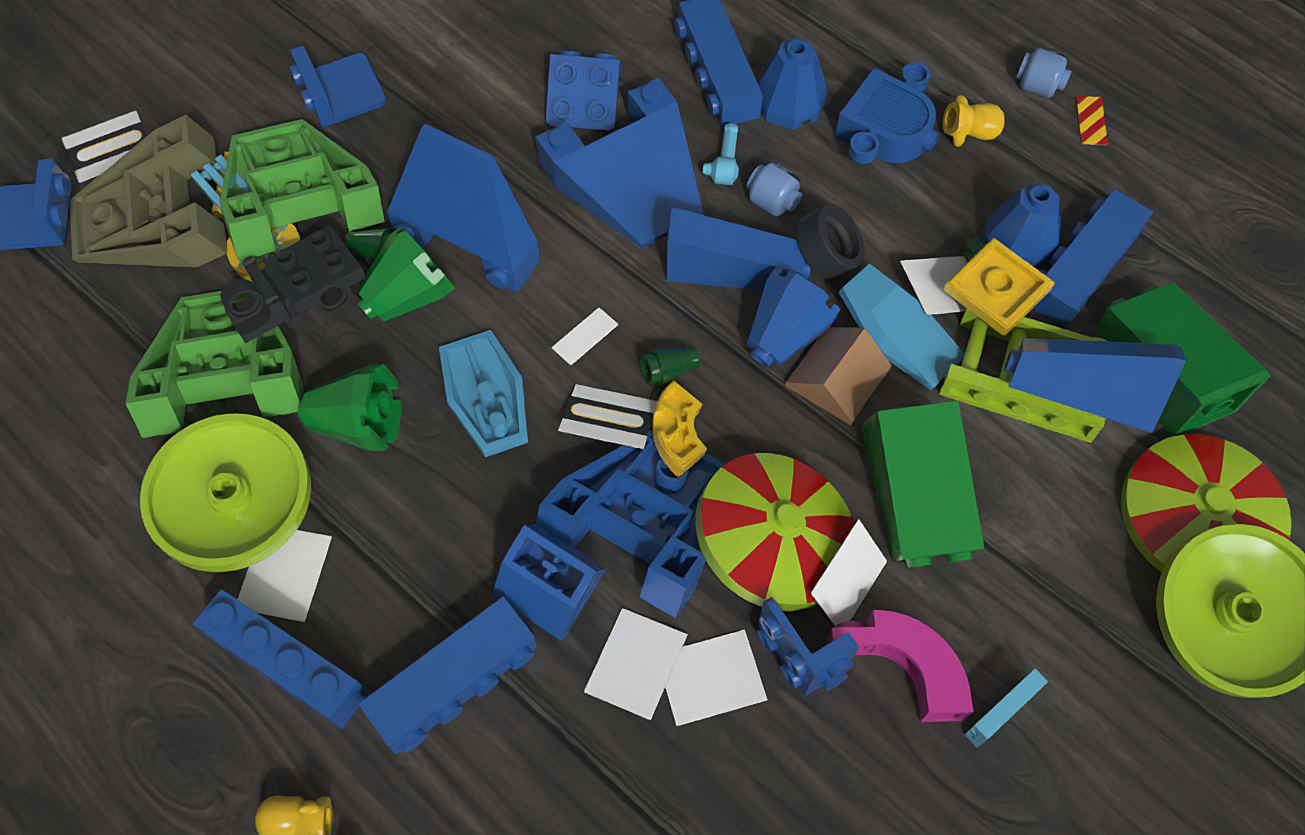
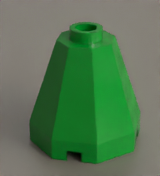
(401, 279)
(355, 408)

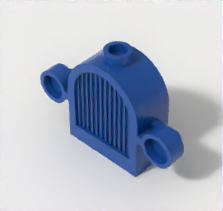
(890, 117)

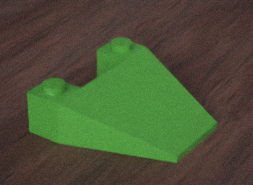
(292, 178)
(205, 359)

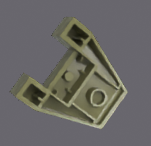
(143, 207)

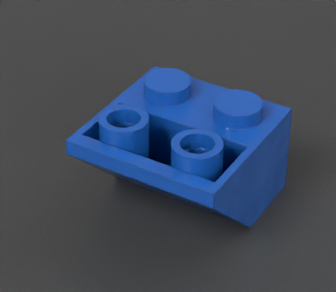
(546, 579)

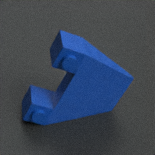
(632, 173)
(464, 199)
(642, 509)

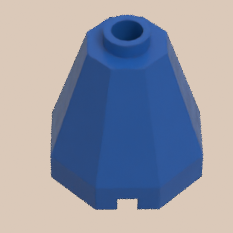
(793, 85)
(1028, 224)
(788, 318)

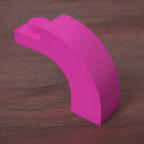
(923, 654)

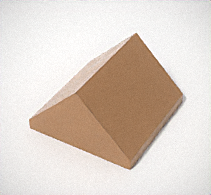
(841, 372)

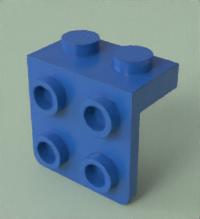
(337, 88)
(583, 90)
(35, 212)
(799, 666)

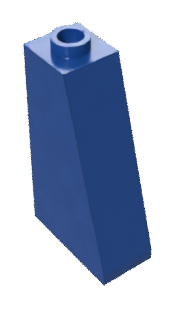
(727, 253)
(1099, 377)

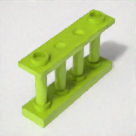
(994, 394)

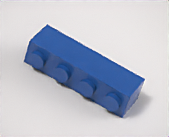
(718, 61)
(1091, 255)
(281, 659)
(449, 676)

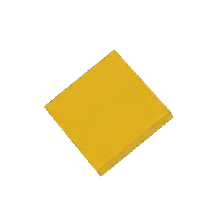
(998, 286)

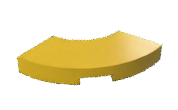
(675, 430)

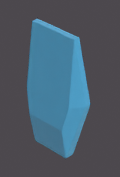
(900, 327)
(485, 392)

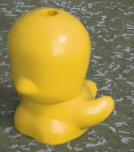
(979, 120)
(294, 816)

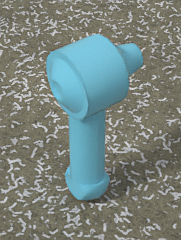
(724, 168)

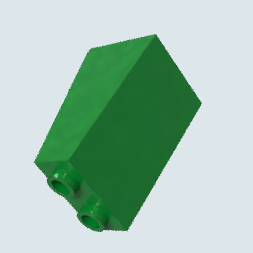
(1217, 369)
(923, 483)

